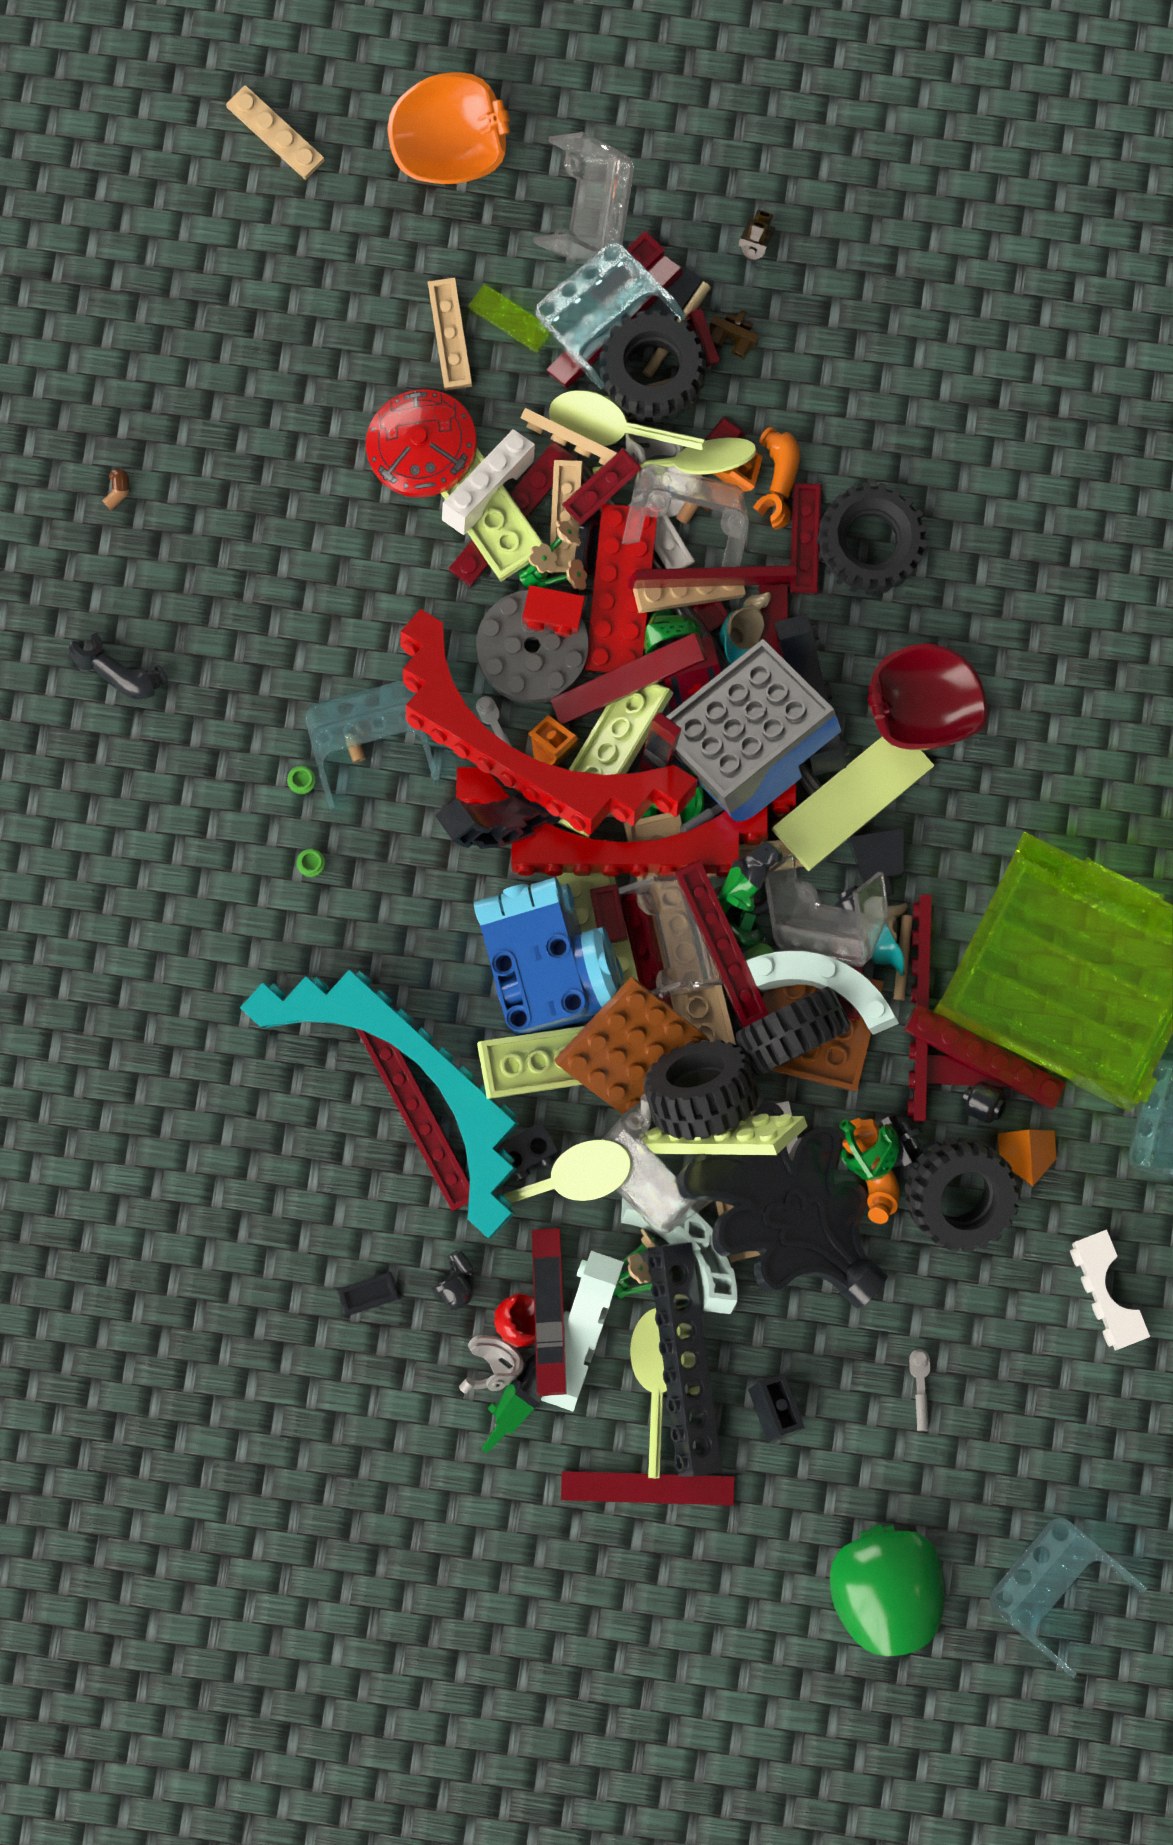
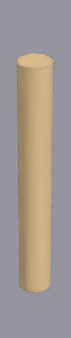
(904, 944)

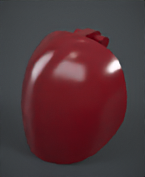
(926, 698)

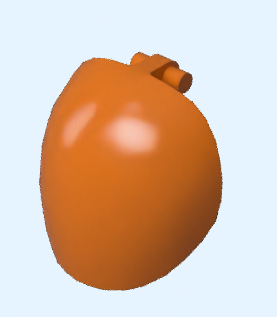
(448, 129)

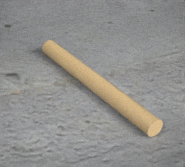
(692, 305)

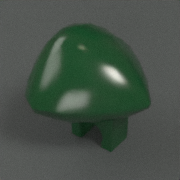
(745, 929)

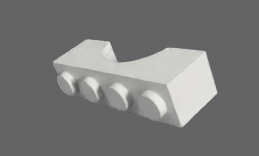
(470, 498)
(1121, 1324)

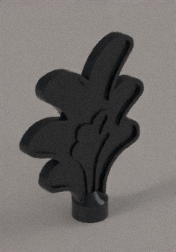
(789, 1213)

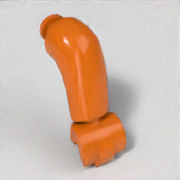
(787, 457)
(885, 1192)

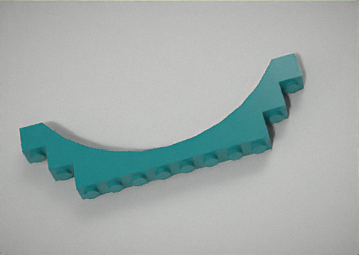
(480, 1120)

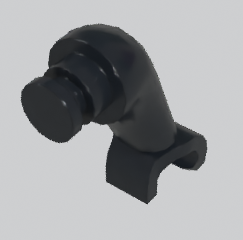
(130, 682)

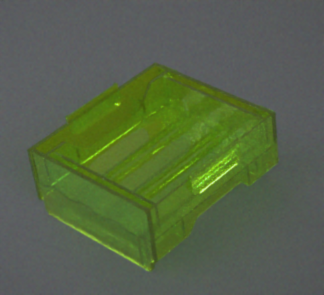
(1071, 973)

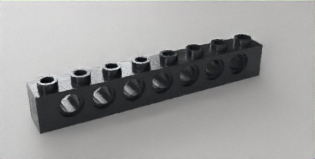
(695, 1369)

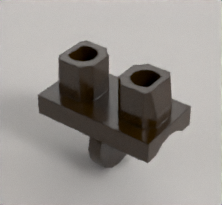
(757, 235)
(735, 329)

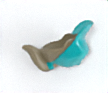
(743, 627)
(887, 950)

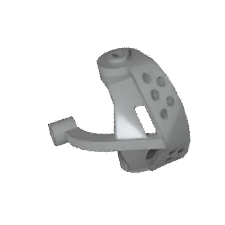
(656, 447)
(492, 1350)

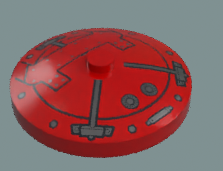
(421, 443)

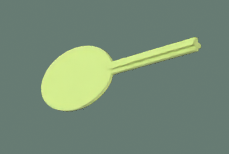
(605, 421)
(716, 457)
(583, 1172)
(649, 1369)

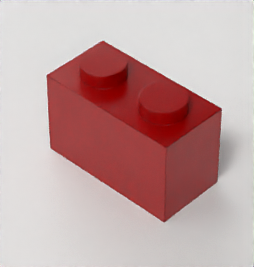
(553, 611)

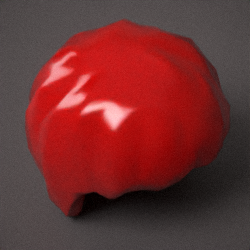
(516, 1320)

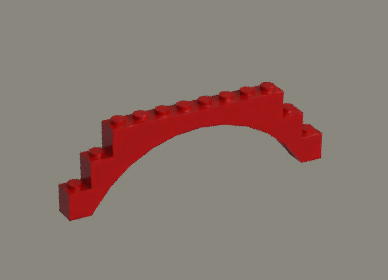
(573, 795)
(562, 852)

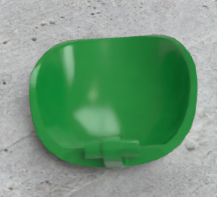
(889, 1590)

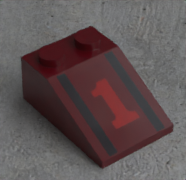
(694, 678)

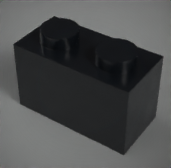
(776, 1408)

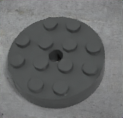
(522, 674)

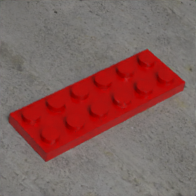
(615, 623)

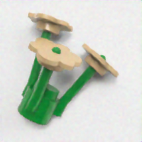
(543, 561)
(636, 1269)

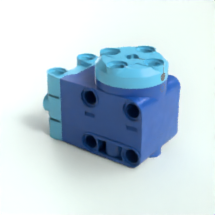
(542, 962)

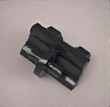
(905, 1155)

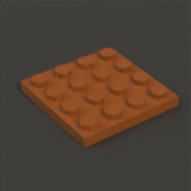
(624, 1042)
(834, 1062)

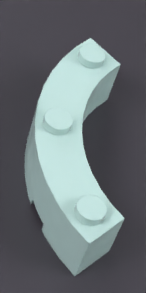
(818, 970)
(713, 1271)
(586, 1321)

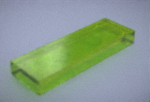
(509, 318)

